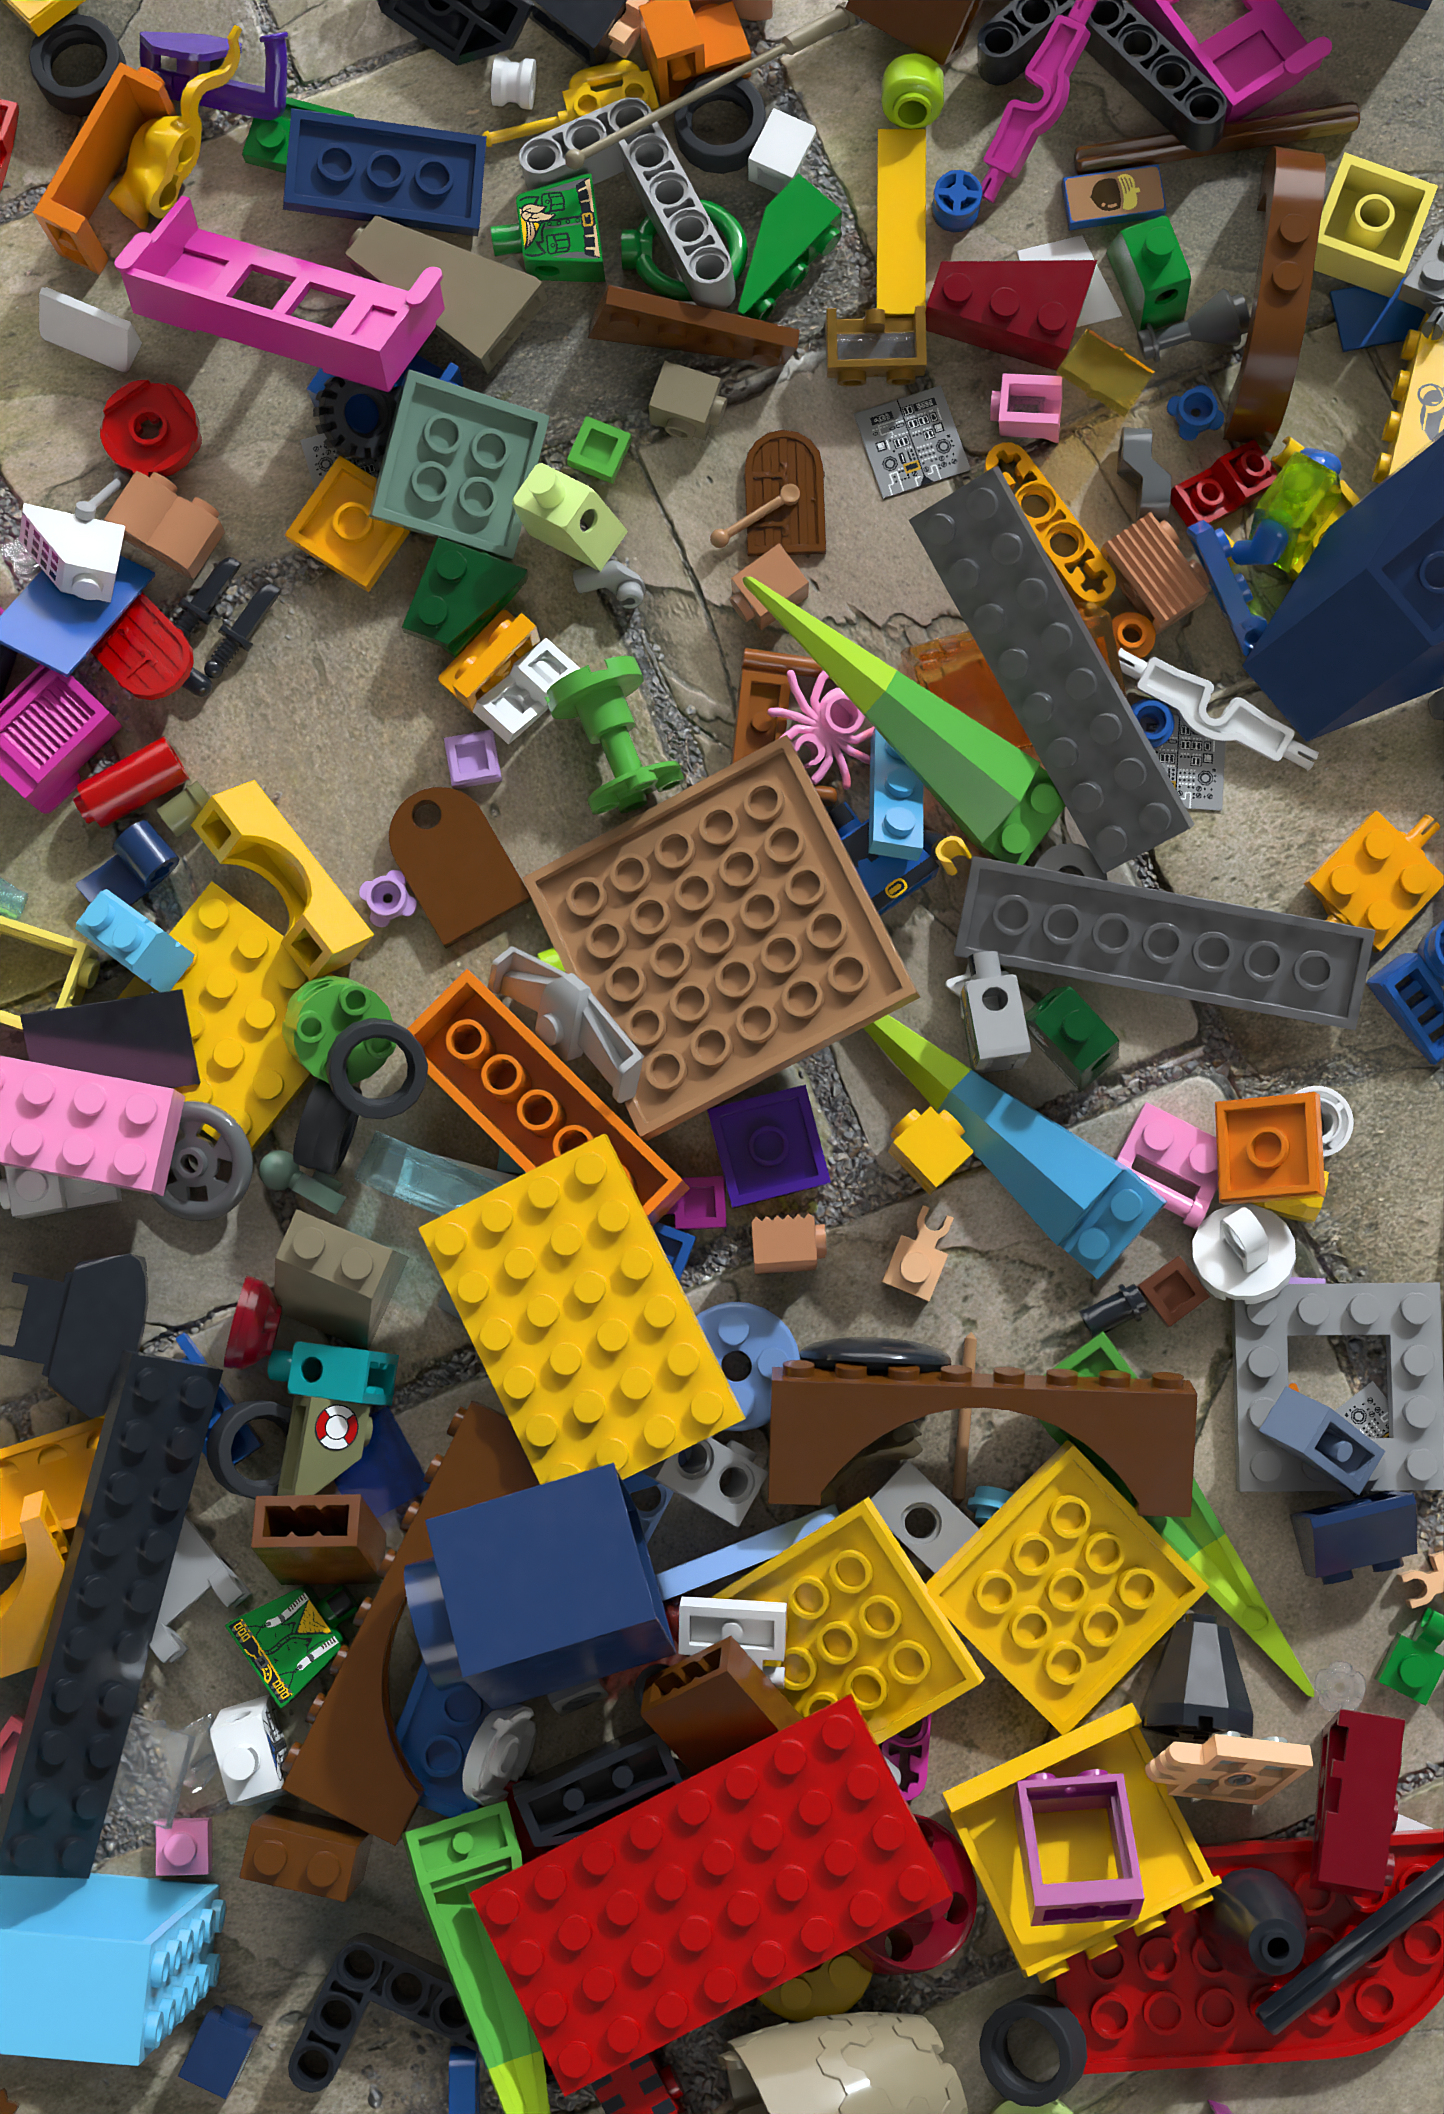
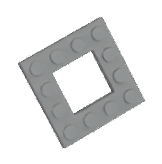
(1415, 1384)

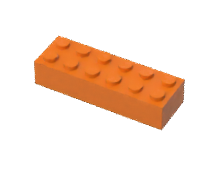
(526, 1092)

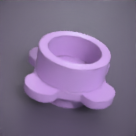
(374, 894)

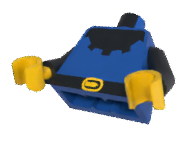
(892, 878)

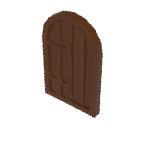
(770, 464)

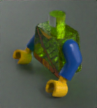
(1291, 508)

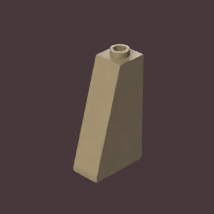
(482, 298)

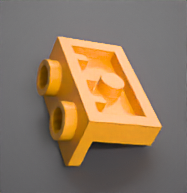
(489, 657)

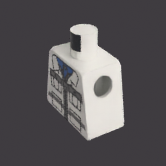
(250, 1751)

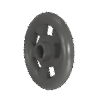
(230, 1146)

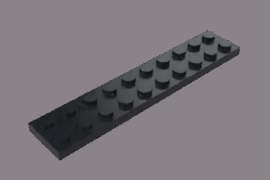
(105, 1615)

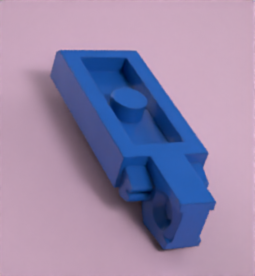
(1229, 589)

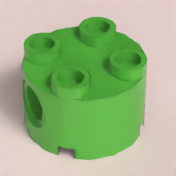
(322, 1012)

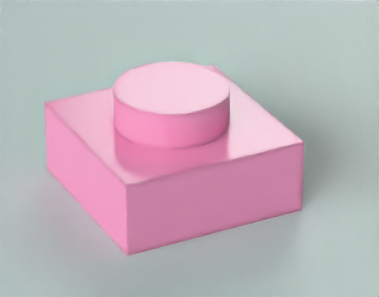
(185, 1847)

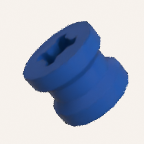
(958, 188)

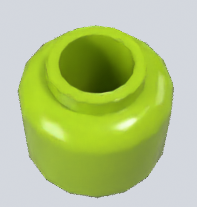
(912, 91)

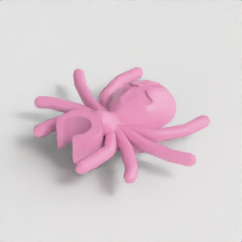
(825, 728)

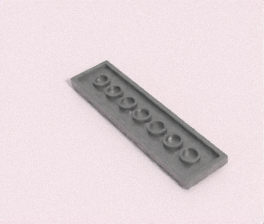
(1051, 670)
(1165, 942)

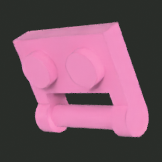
(1178, 1151)

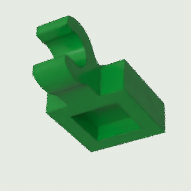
(1412, 1663)

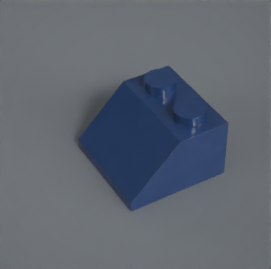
(1356, 1534)

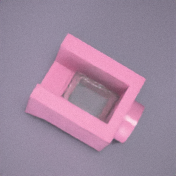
(1028, 406)

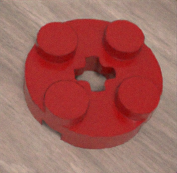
(157, 402)

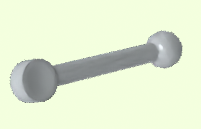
(87, 510)

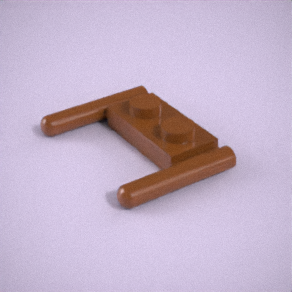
(762, 687)

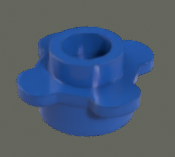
(1205, 402)

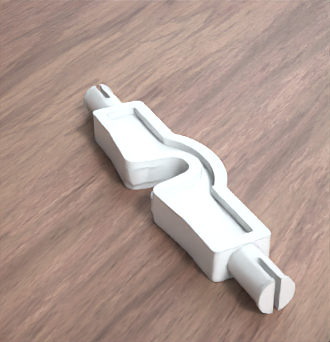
(1239, 719)

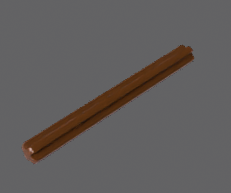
(1236, 136)

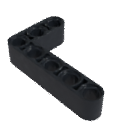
(1111, 48)
(380, 1987)

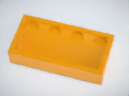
(52, 1463)

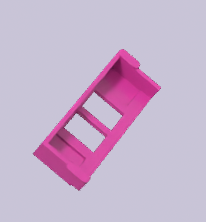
(1247, 59)
(192, 275)
(49, 734)

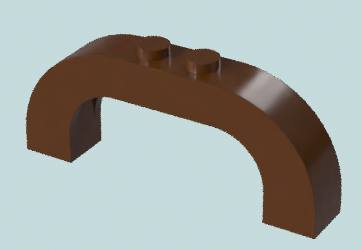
(1293, 204)

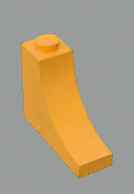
(31, 1598)

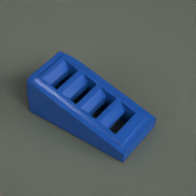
(1406, 1017)

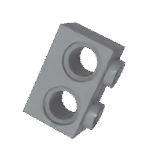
(701, 1474)

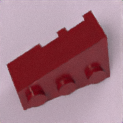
(1011, 306)
(1356, 1804)

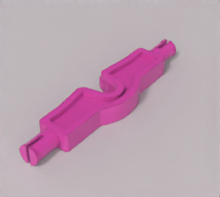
(1026, 121)

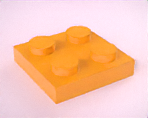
(338, 529)

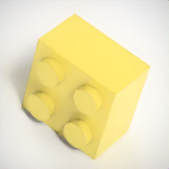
(1371, 224)

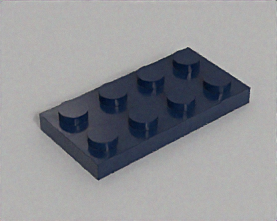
(384, 170)

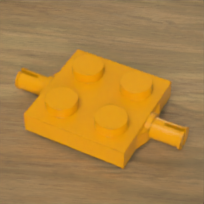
(1378, 877)

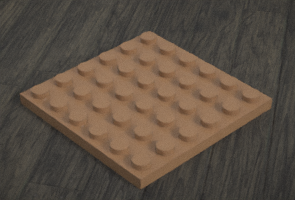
(723, 934)

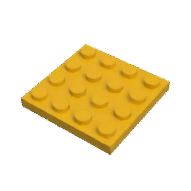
(236, 1012)
(1065, 1588)
(860, 1625)

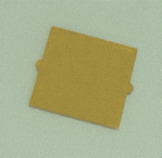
(1105, 372)

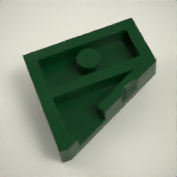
(458, 592)

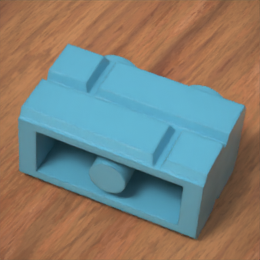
(134, 941)

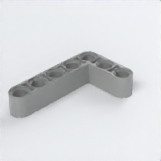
(657, 182)

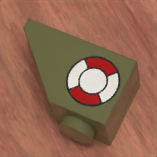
(322, 1443)

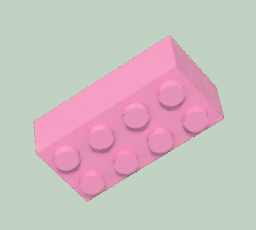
(87, 1125)

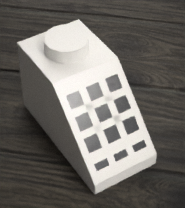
(73, 552)

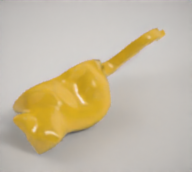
(169, 148)

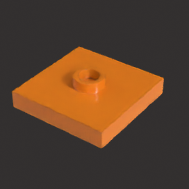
(1269, 1148)

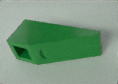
(791, 235)

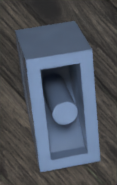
(1322, 1439)

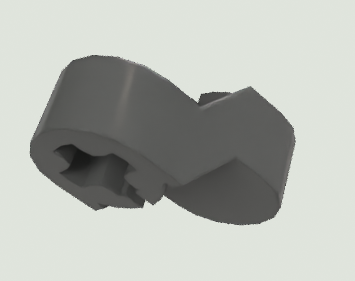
(1143, 473)

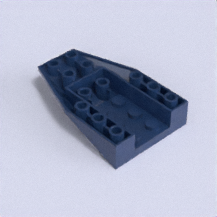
(1365, 608)

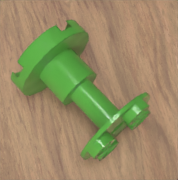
(607, 719)

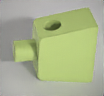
(552, 511)

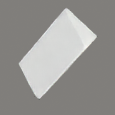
(87, 330)

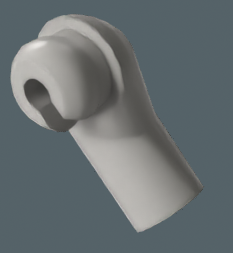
(616, 578)

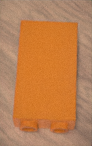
(93, 161)

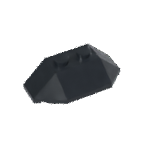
(462, 28)

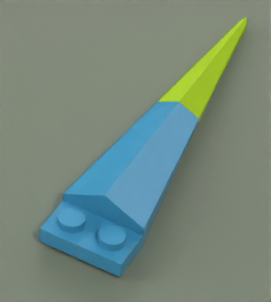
(1063, 1182)

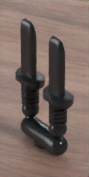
(236, 636)

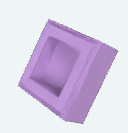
(473, 759)

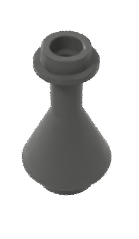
(1216, 322)

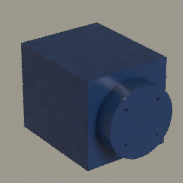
(538, 1591)

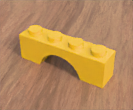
(250, 832)

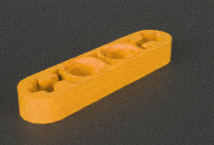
(1056, 521)

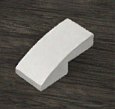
(521, 696)

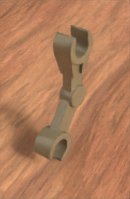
(894, 1445)

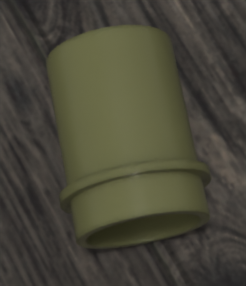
(184, 808)

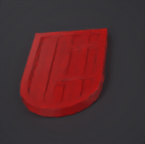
(145, 652)

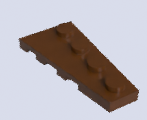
(681, 326)

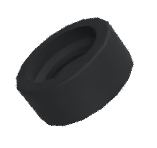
(71, 31)
(715, 157)
(402, 1098)
(221, 1440)
(999, 2065)

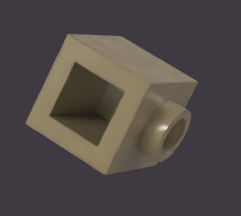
(686, 402)

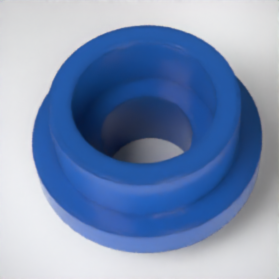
(1160, 714)

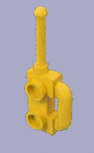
(582, 100)

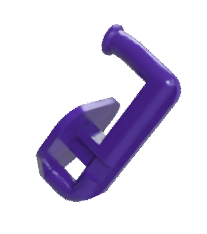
(194, 58)

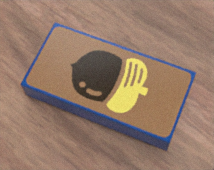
(1113, 197)

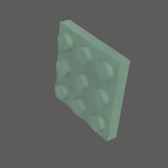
(457, 464)

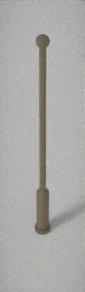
(790, 44)

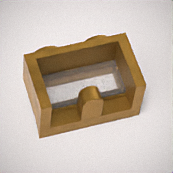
(875, 347)

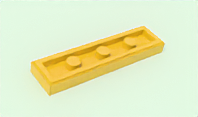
(901, 221)

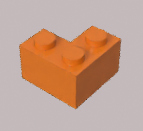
(689, 44)

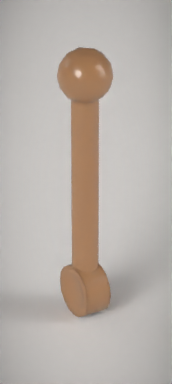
(788, 495)

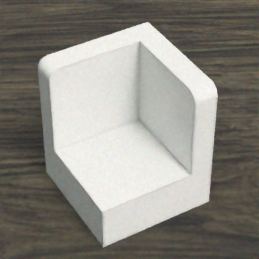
(779, 151)

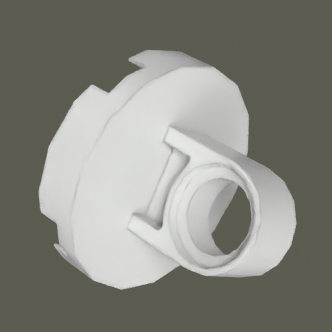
(1243, 1253)

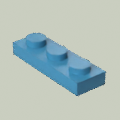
(894, 804)

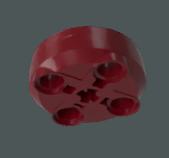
(928, 1937)

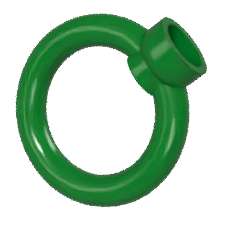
(637, 252)

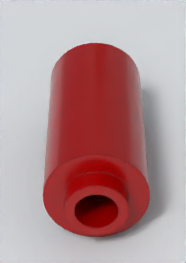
(130, 783)

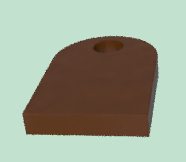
(456, 866)

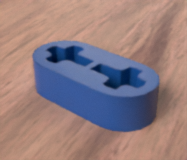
(464, 2081)

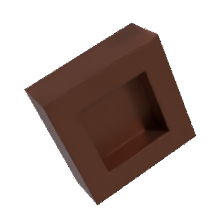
(1173, 1291)

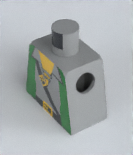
(993, 1038)

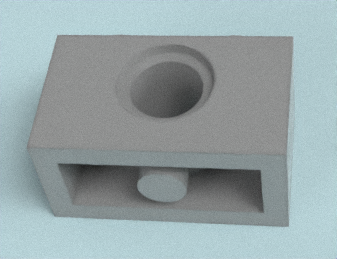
(909, 1490)

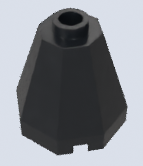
(1197, 1684)

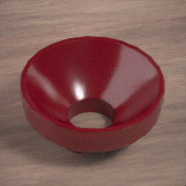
(253, 1325)

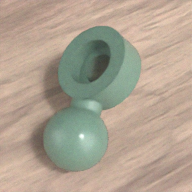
(280, 1173)

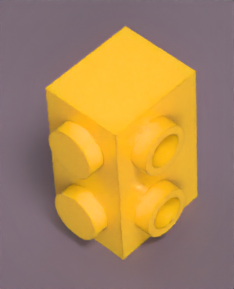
(929, 1147)

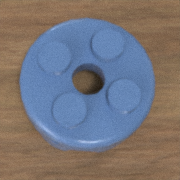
(766, 1343)

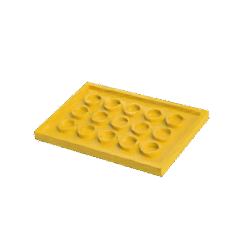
(581, 1318)

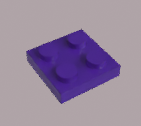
(769, 1146)

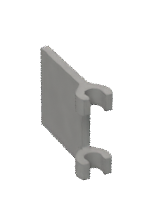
(192, 1574)

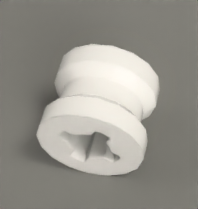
(513, 82)

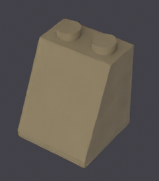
(335, 1279)

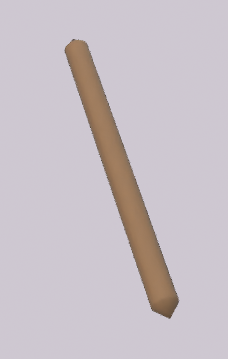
(963, 1429)

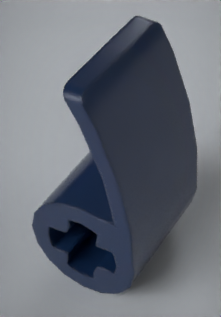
(137, 867)

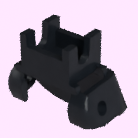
(83, 1327)

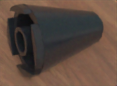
(1254, 1924)

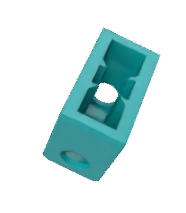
(336, 1373)

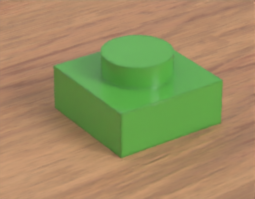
(599, 449)

